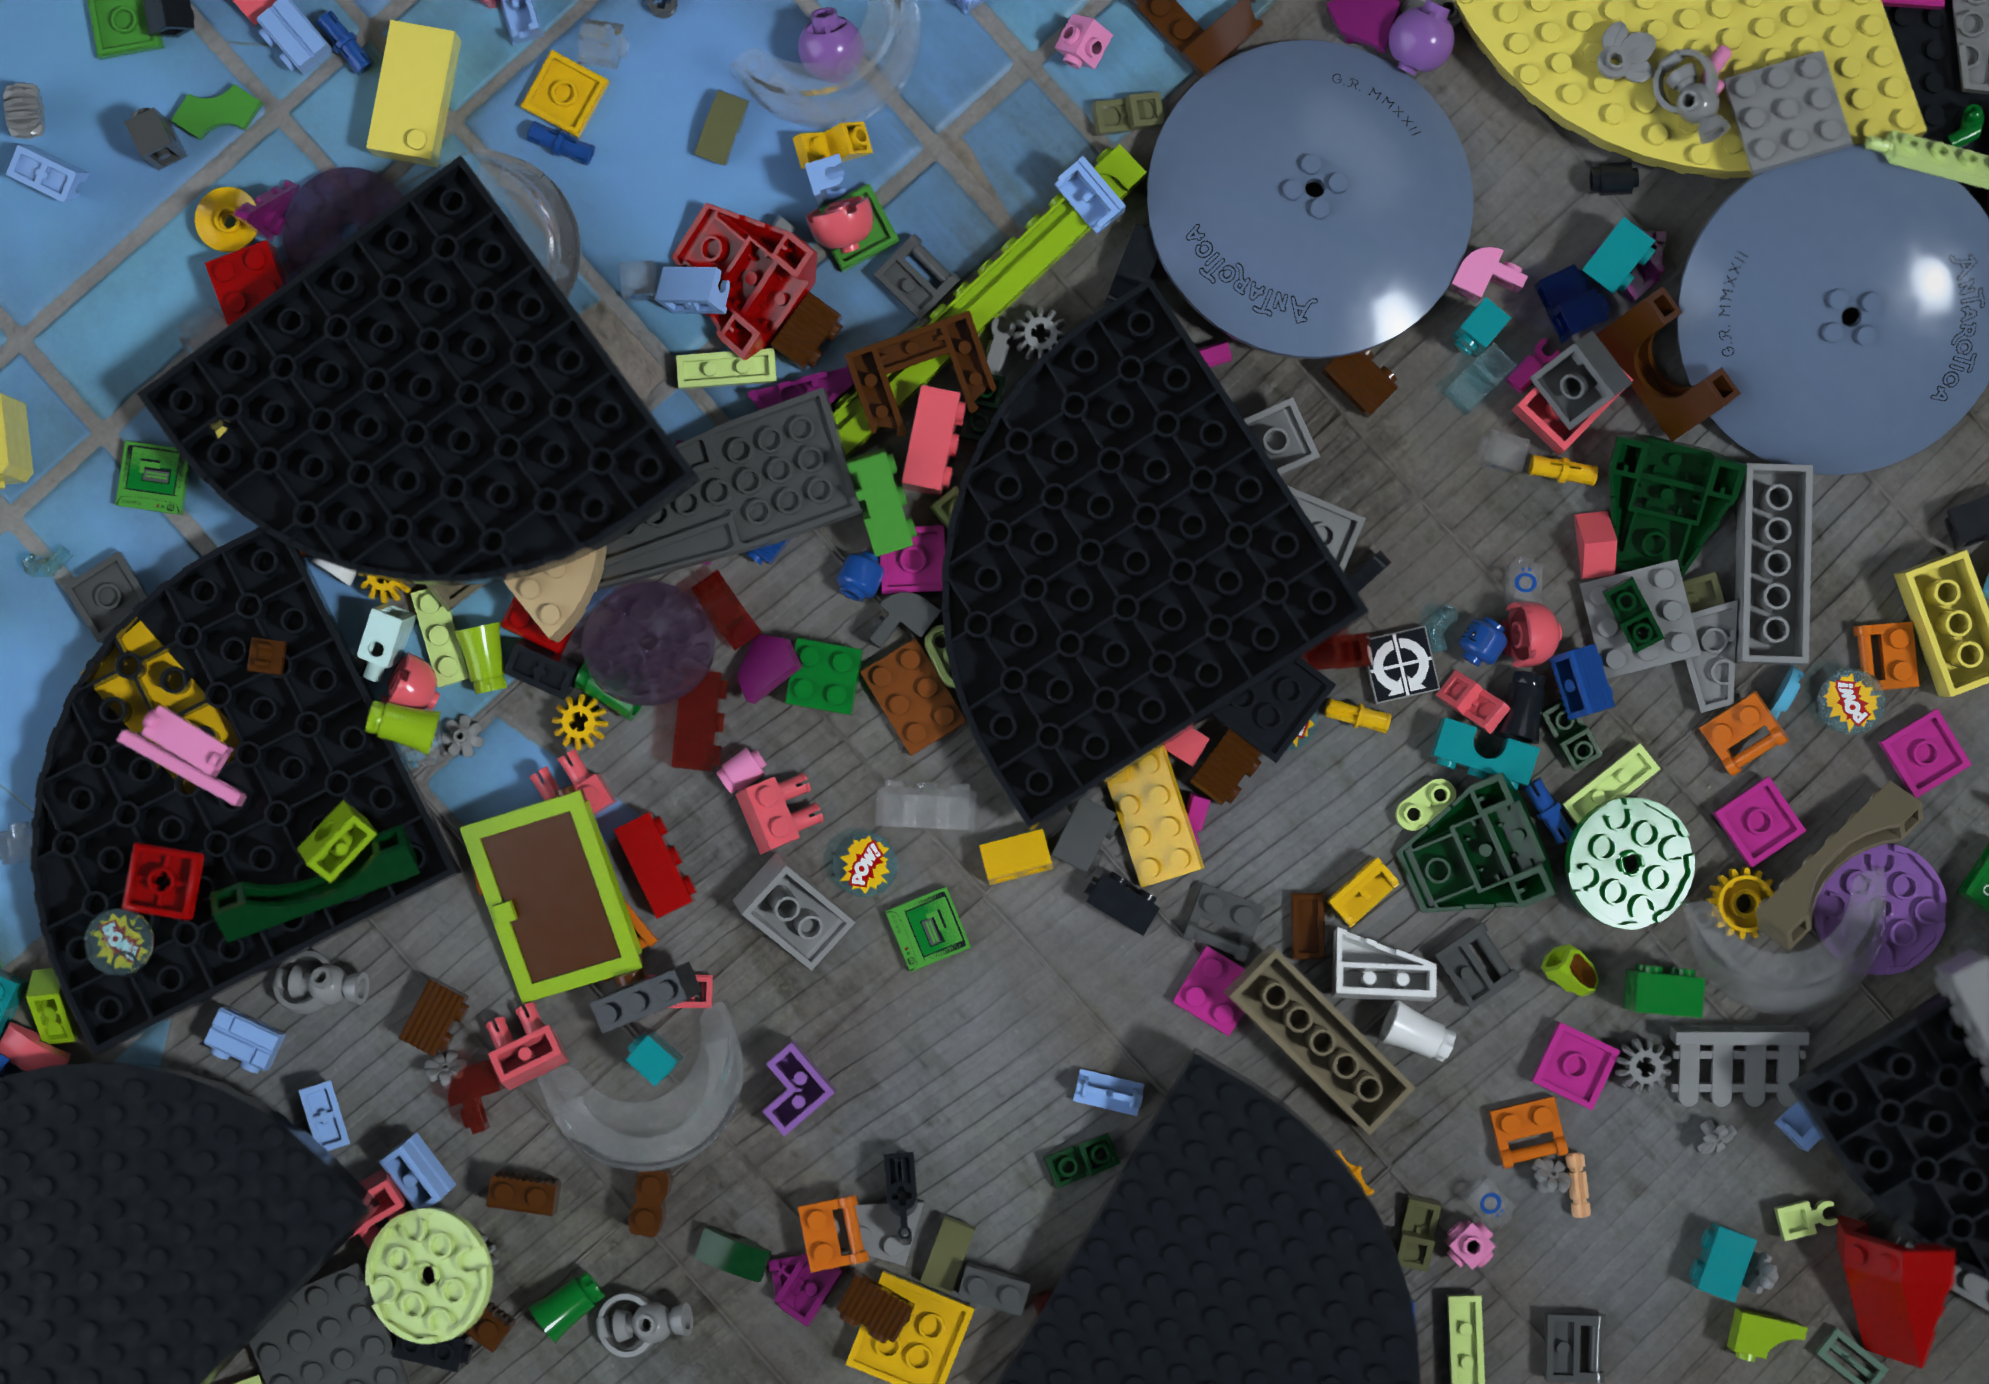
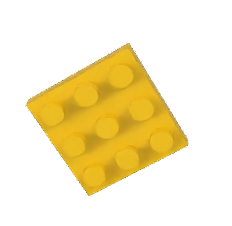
(926, 1342)

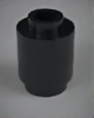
(1613, 178)

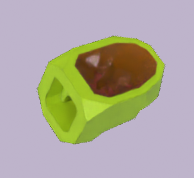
(1571, 970)

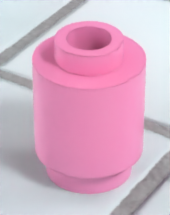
(742, 770)

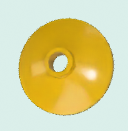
(211, 218)

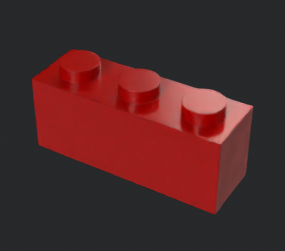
(656, 864)

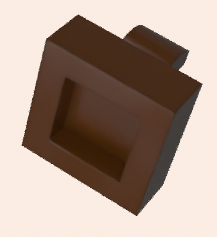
(267, 656)

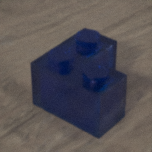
(1570, 304)

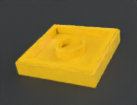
(565, 94)

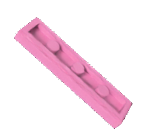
(182, 767)

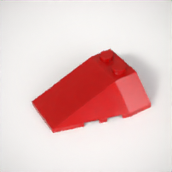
(765, 269)
(1894, 1290)

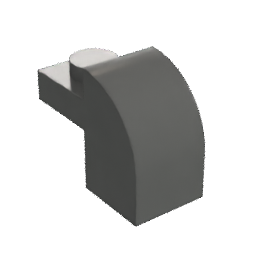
(905, 609)

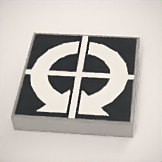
(1402, 665)

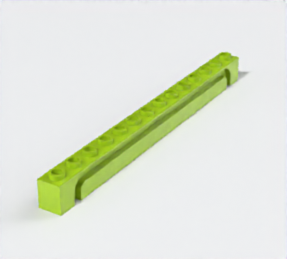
(997, 286)

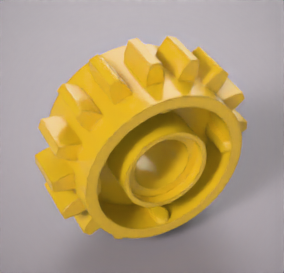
(1727, 893)

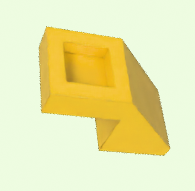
(846, 139)

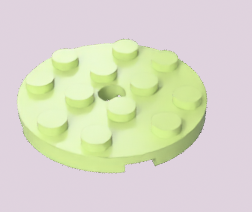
(460, 1267)

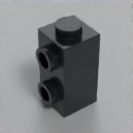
(168, 17)
(1121, 903)
(444, 1355)

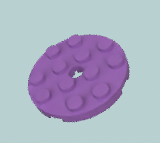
(1913, 902)

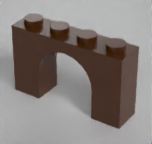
(1672, 405)

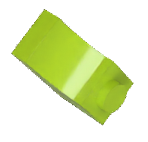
(50, 1008)
(1757, 1333)

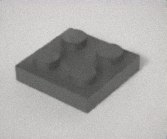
(106, 594)

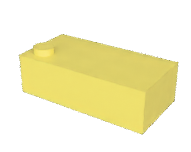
(413, 93)
(1949, 620)

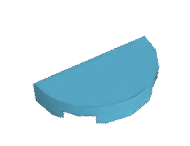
(1786, 692)

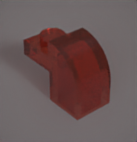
(725, 610)
(1343, 651)
(468, 1089)

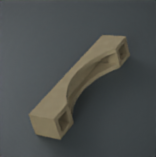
(1883, 820)

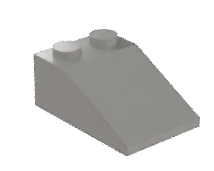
(1284, 436)
(793, 911)

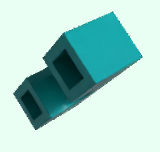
(1455, 746)

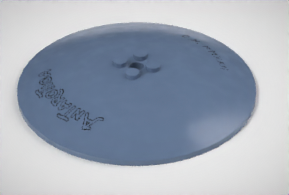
(1296, 267)
(1771, 295)

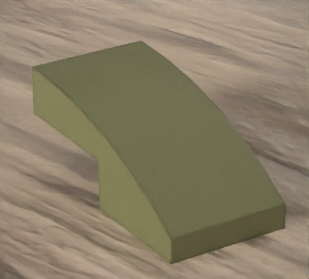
(1128, 114)
(721, 127)
(1704, 592)
(1418, 1232)
(947, 1254)

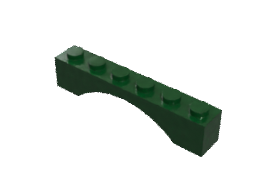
(255, 907)

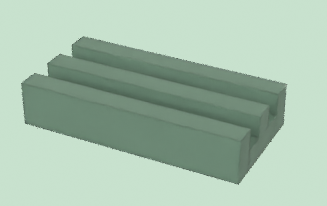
(1828, 1343)

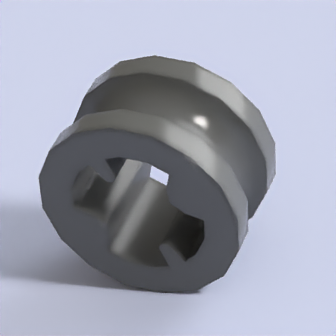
(670, 9)

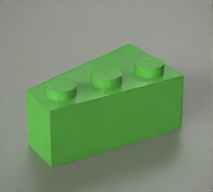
(881, 501)

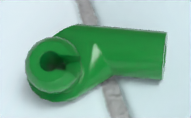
(1970, 127)

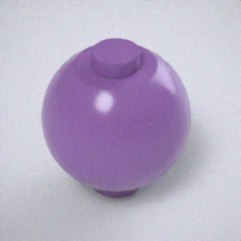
(825, 36)
(1422, 38)

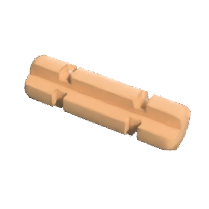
(1578, 1187)

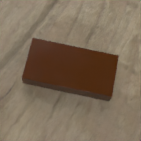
(1307, 925)

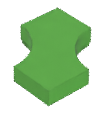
(203, 115)

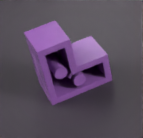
(805, 1088)

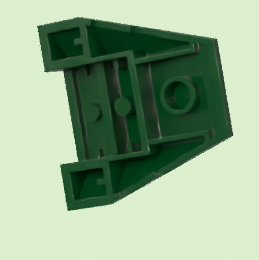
(1667, 499)
(1478, 853)

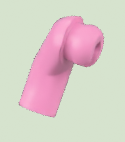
(1719, 59)

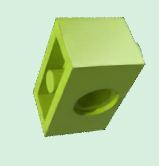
(337, 841)

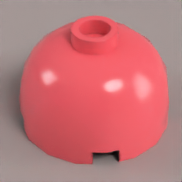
(842, 223)
(1531, 633)
(412, 684)

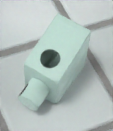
(391, 628)

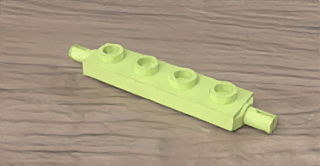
(1933, 157)

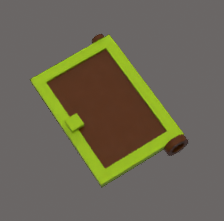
(554, 896)

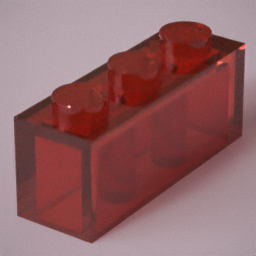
(699, 725)

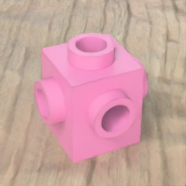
(1083, 42)
(1461, 1234)

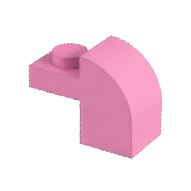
(1483, 267)

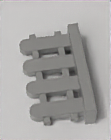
(1722, 1038)

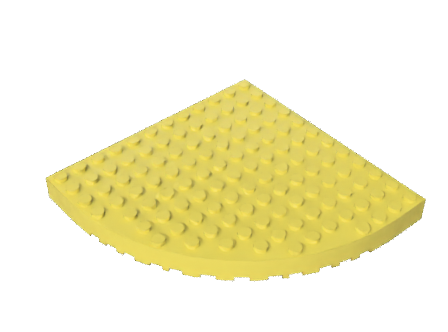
(1554, 47)

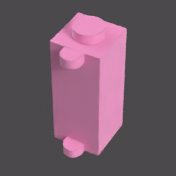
(186, 740)

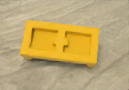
(1016, 857)
(1363, 891)

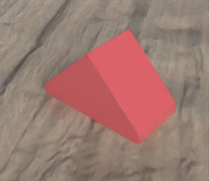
(1596, 544)

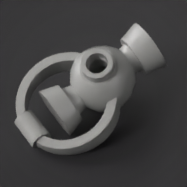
(1696, 101)
(326, 984)
(650, 1323)

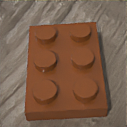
(913, 696)

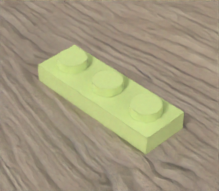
(725, 369)
(440, 639)
(1613, 782)
(1465, 1339)

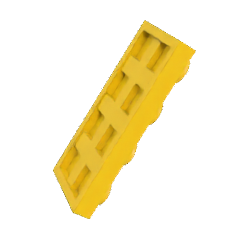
(1155, 820)

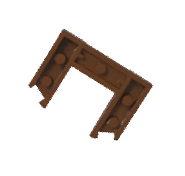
(1197, 47)
(951, 335)

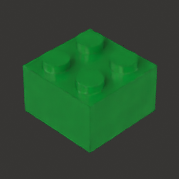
(826, 677)
(1664, 993)

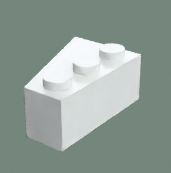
(1378, 972)

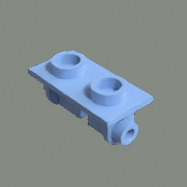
(1108, 1092)

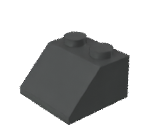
(1580, 380)

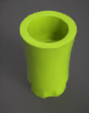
(483, 656)
(403, 725)

